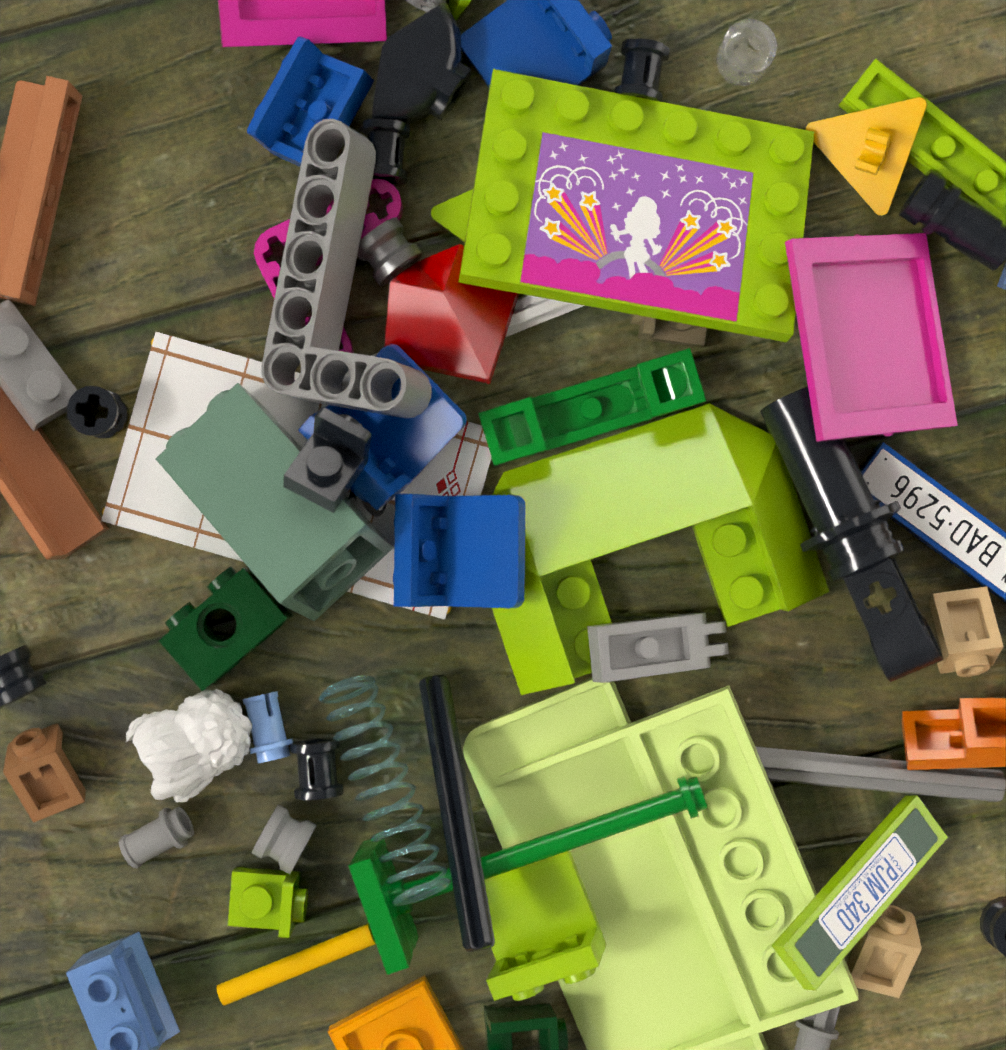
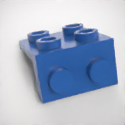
(539, 40)
(399, 445)
(459, 551)

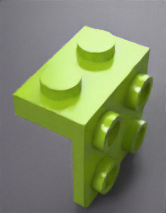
(541, 928)

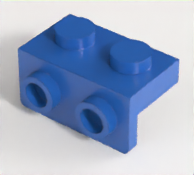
(304, 93)

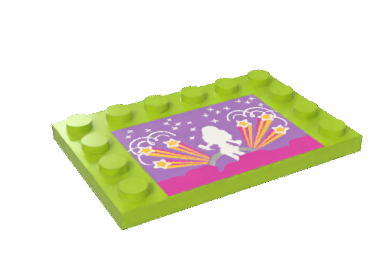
(637, 206)

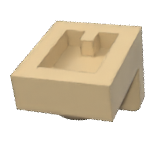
(966, 631)
(886, 953)

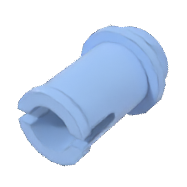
(267, 727)

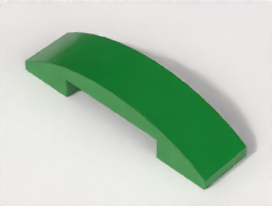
(592, 407)

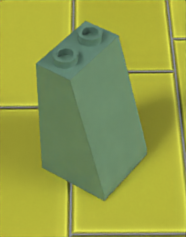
(235, 473)

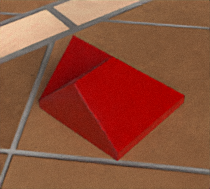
(445, 322)

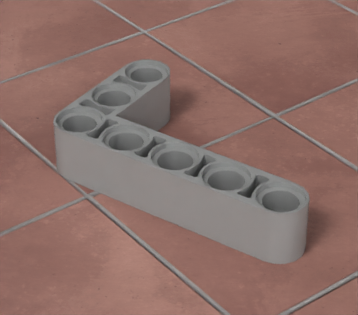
(329, 287)

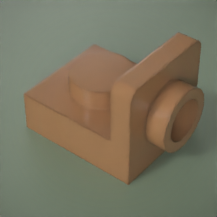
(42, 773)

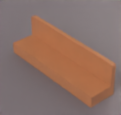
(31, 180)
(43, 488)

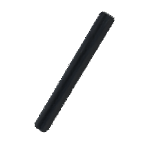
(456, 814)

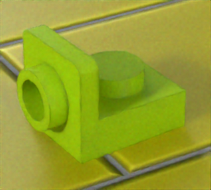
(267, 900)

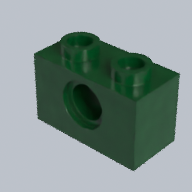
(200, 650)

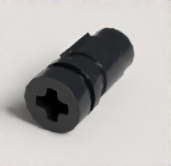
(956, 220)

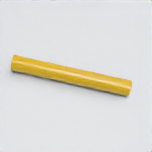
(295, 964)

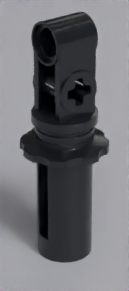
(852, 535)

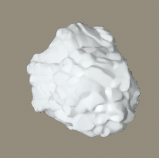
(191, 744)

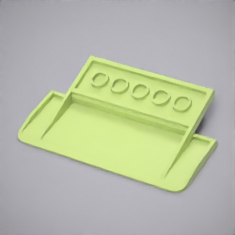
(677, 898)

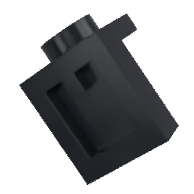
(329, 460)

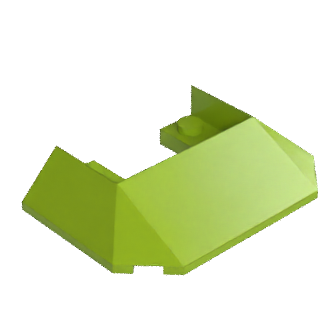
(637, 486)

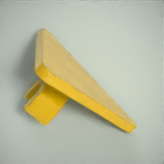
(871, 147)

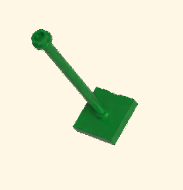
(394, 925)

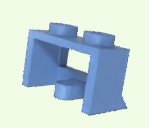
(122, 997)

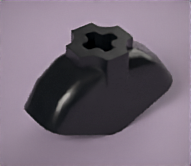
(421, 69)

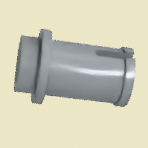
(156, 837)

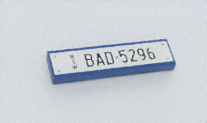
(939, 518)

